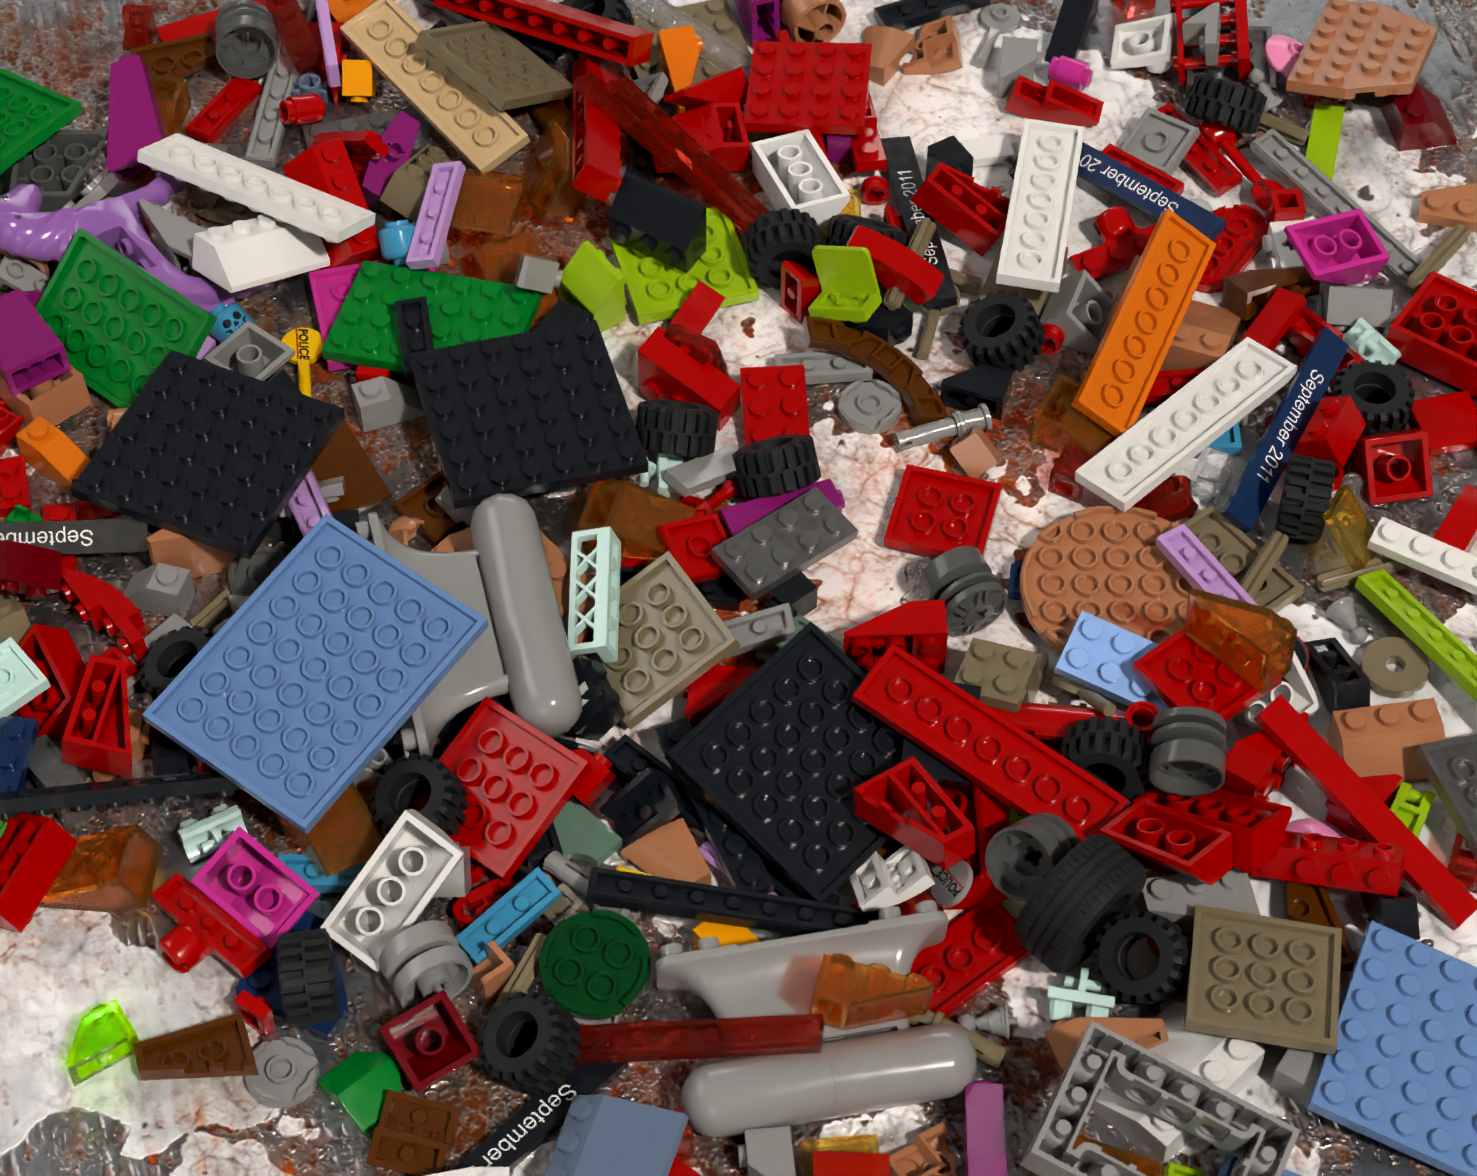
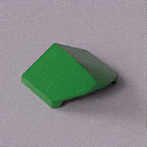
(361, 1085)

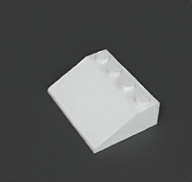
(1218, 1059)

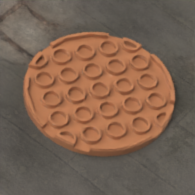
(1107, 568)

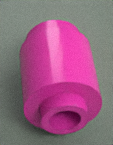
(1070, 72)

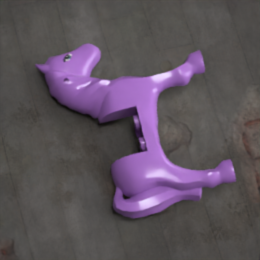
(115, 222)

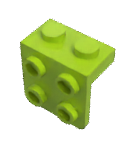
(846, 284)

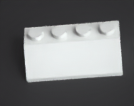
(799, 176)
(256, 253)
(393, 887)

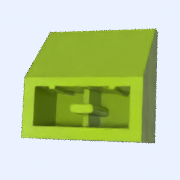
(594, 286)

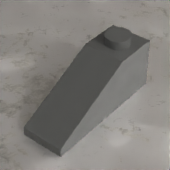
(49, 771)

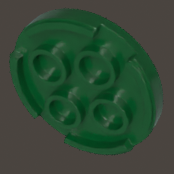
(595, 964)

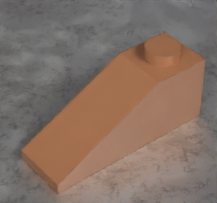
(1065, 1034)

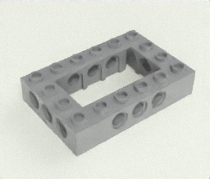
(1163, 1088)

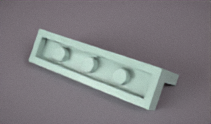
(606, 594)

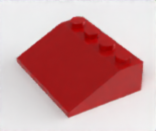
(1440, 332)

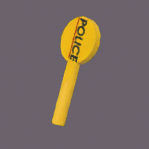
(307, 349)

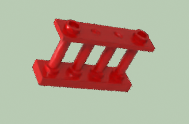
(1237, 39)

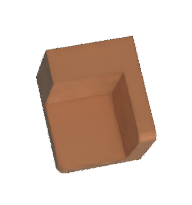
(974, 452)
(491, 974)

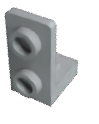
(20, 275)

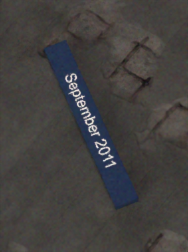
(1143, 192)
(1285, 430)

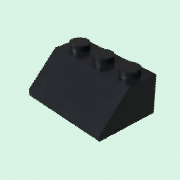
(658, 222)

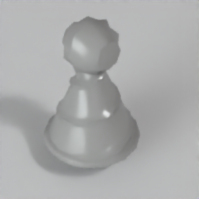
(1273, 98)
(1343, 613)
(995, 1021)

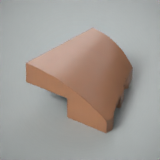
(888, 49)
(936, 49)
(669, 854)
(926, 1156)

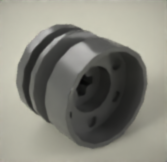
(245, 39)
(968, 587)
(1188, 751)
(1027, 852)

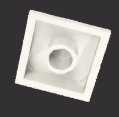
(1145, 43)

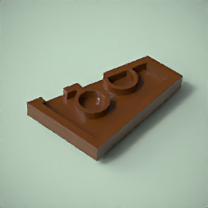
(1313, 905)
(199, 1051)

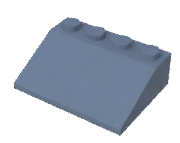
(616, 1138)

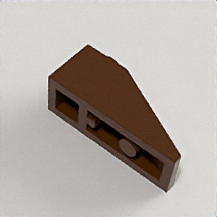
(1251, 290)

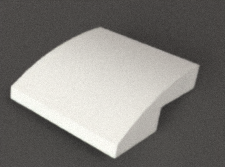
(891, 881)

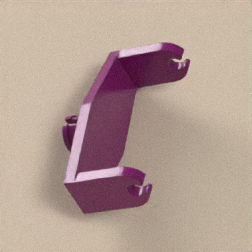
(400, 139)

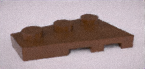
(179, 56)

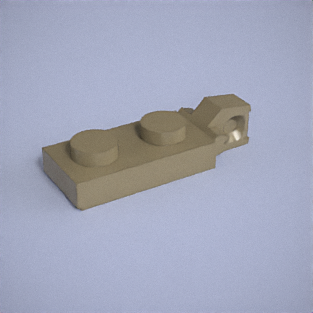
(218, 209)

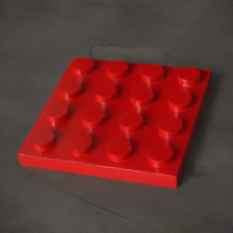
(808, 87)
(513, 785)

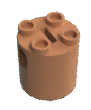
(812, 19)

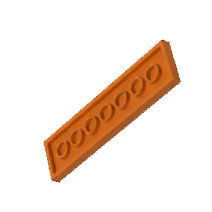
(1144, 324)

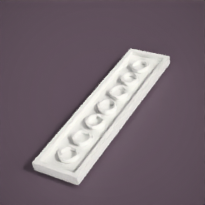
(256, 188)
(1040, 206)
(1185, 424)

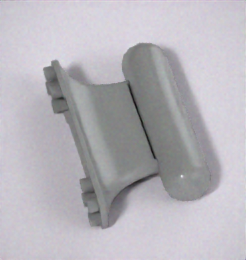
(526, 638)
(857, 1067)

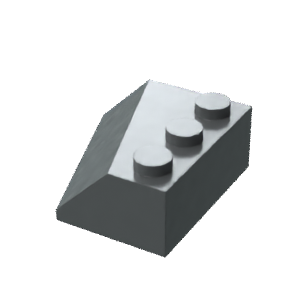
(59, 165)

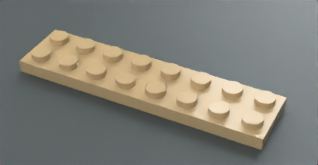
(460, 115)

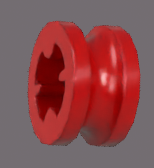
(875, 190)
(1054, 338)

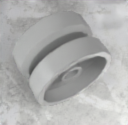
(424, 963)

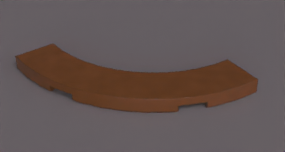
(884, 359)

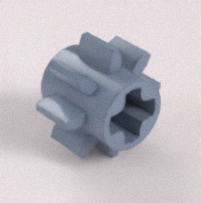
(309, 84)

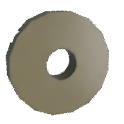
(1400, 652)

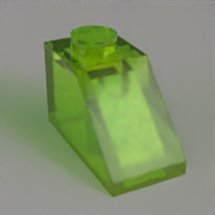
(100, 1042)

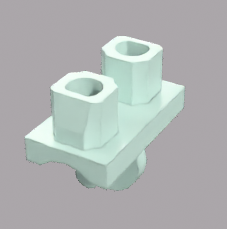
(1370, 343)
(654, 477)
(209, 834)
(1063, 1000)

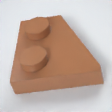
(1449, 207)

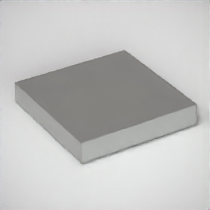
(1160, 140)

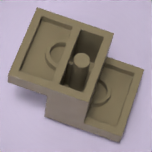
(1003, 672)

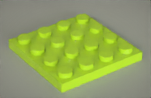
(661, 290)

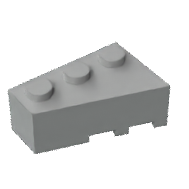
(1177, 895)

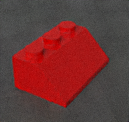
(62, 665)
(1173, 840)

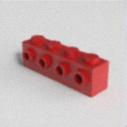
(1337, 863)

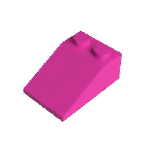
(1339, 248)
(255, 887)

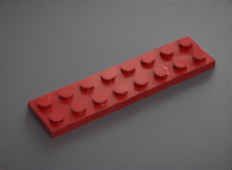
(984, 744)

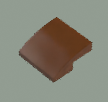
(414, 1134)

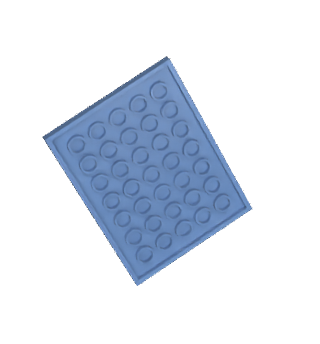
(315, 672)

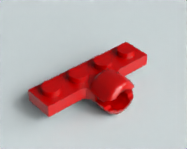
(1205, 154)
(1119, 245)
(204, 931)

